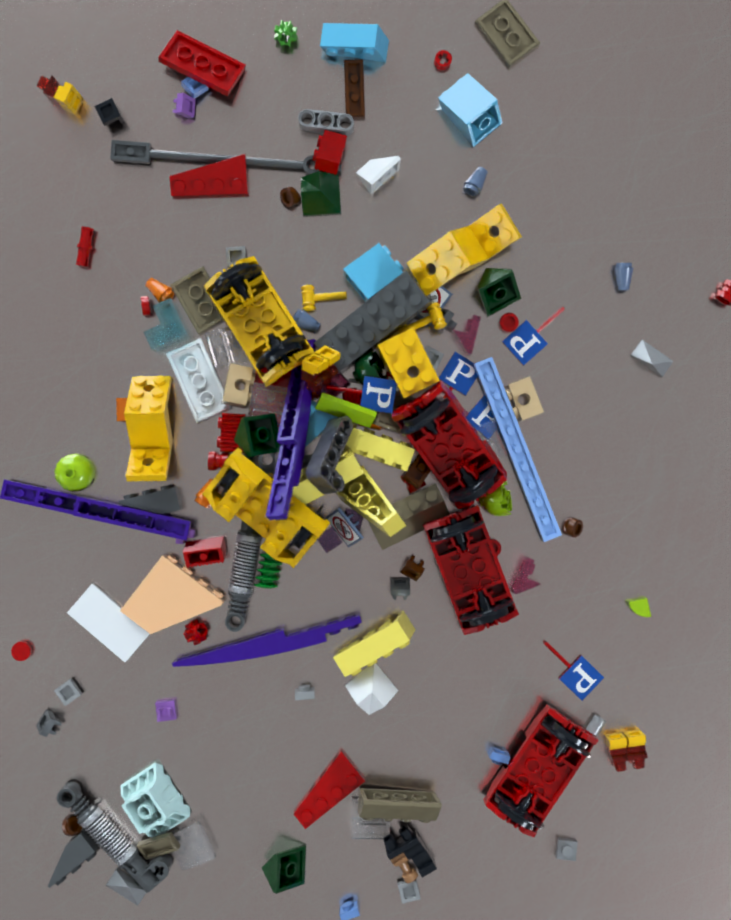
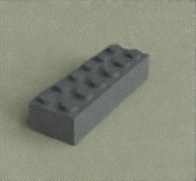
(375, 320)

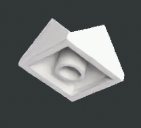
(378, 171)
(371, 689)

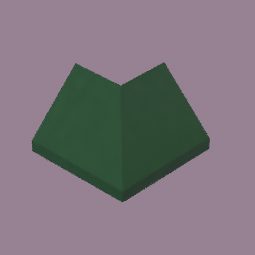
(320, 194)
(498, 289)
(258, 435)
(286, 869)

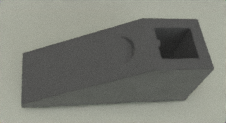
(158, 502)
(76, 851)

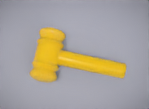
(309, 297)
(435, 317)

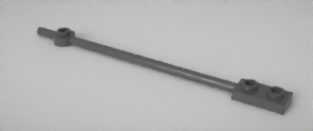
(141, 153)

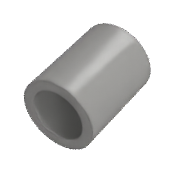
(596, 725)

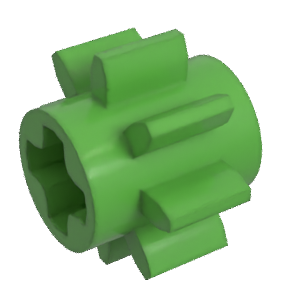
(285, 33)

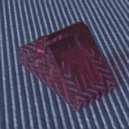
(467, 340)
(337, 380)
(521, 581)

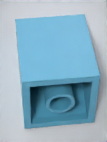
(471, 109)
(372, 271)

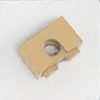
(235, 374)
(533, 405)

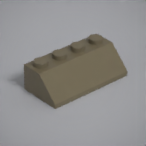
(414, 510)
(398, 804)

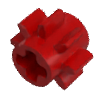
(195, 632)

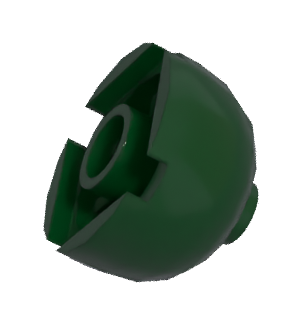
(368, 365)

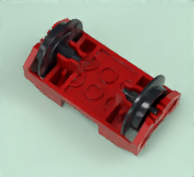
(450, 446)
(470, 570)
(539, 771)

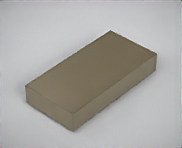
(158, 845)

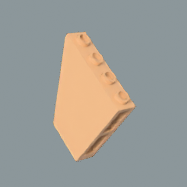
(170, 596)

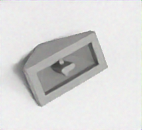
(652, 358)
(126, 886)

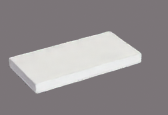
(198, 380)
(107, 623)

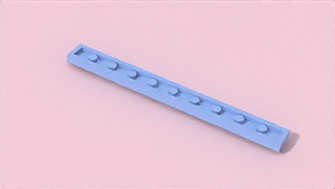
(517, 449)

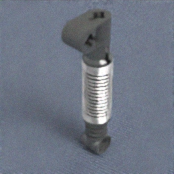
(242, 575)
(110, 840)

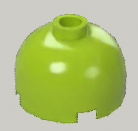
(74, 472)
(498, 502)

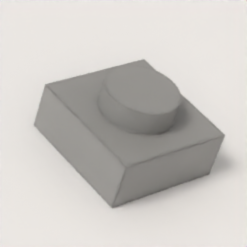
(234, 254)
(434, 356)
(68, 692)
(305, 692)
(566, 849)
(408, 891)

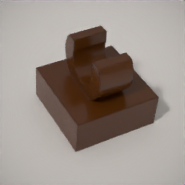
(412, 569)

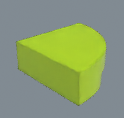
(640, 607)

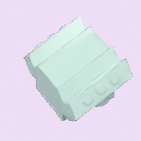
(153, 802)

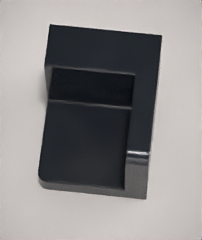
(108, 112)

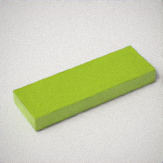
(340, 408)

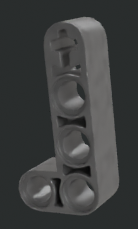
(327, 453)

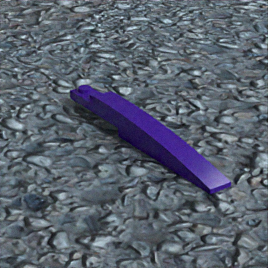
(292, 442)
(95, 509)
(269, 643)

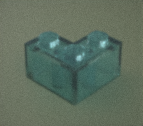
(171, 328)

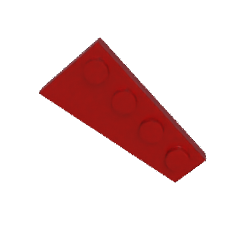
(212, 179)
(333, 786)

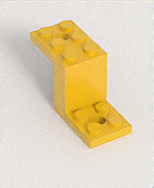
(463, 249)
(405, 351)
(148, 428)

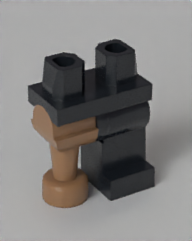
(407, 848)

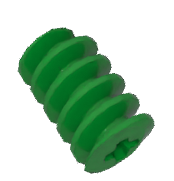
(268, 575)

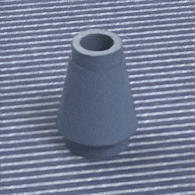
(475, 182)
(623, 275)
(306, 321)

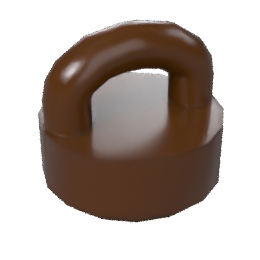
(289, 196)
(572, 527)
(70, 826)

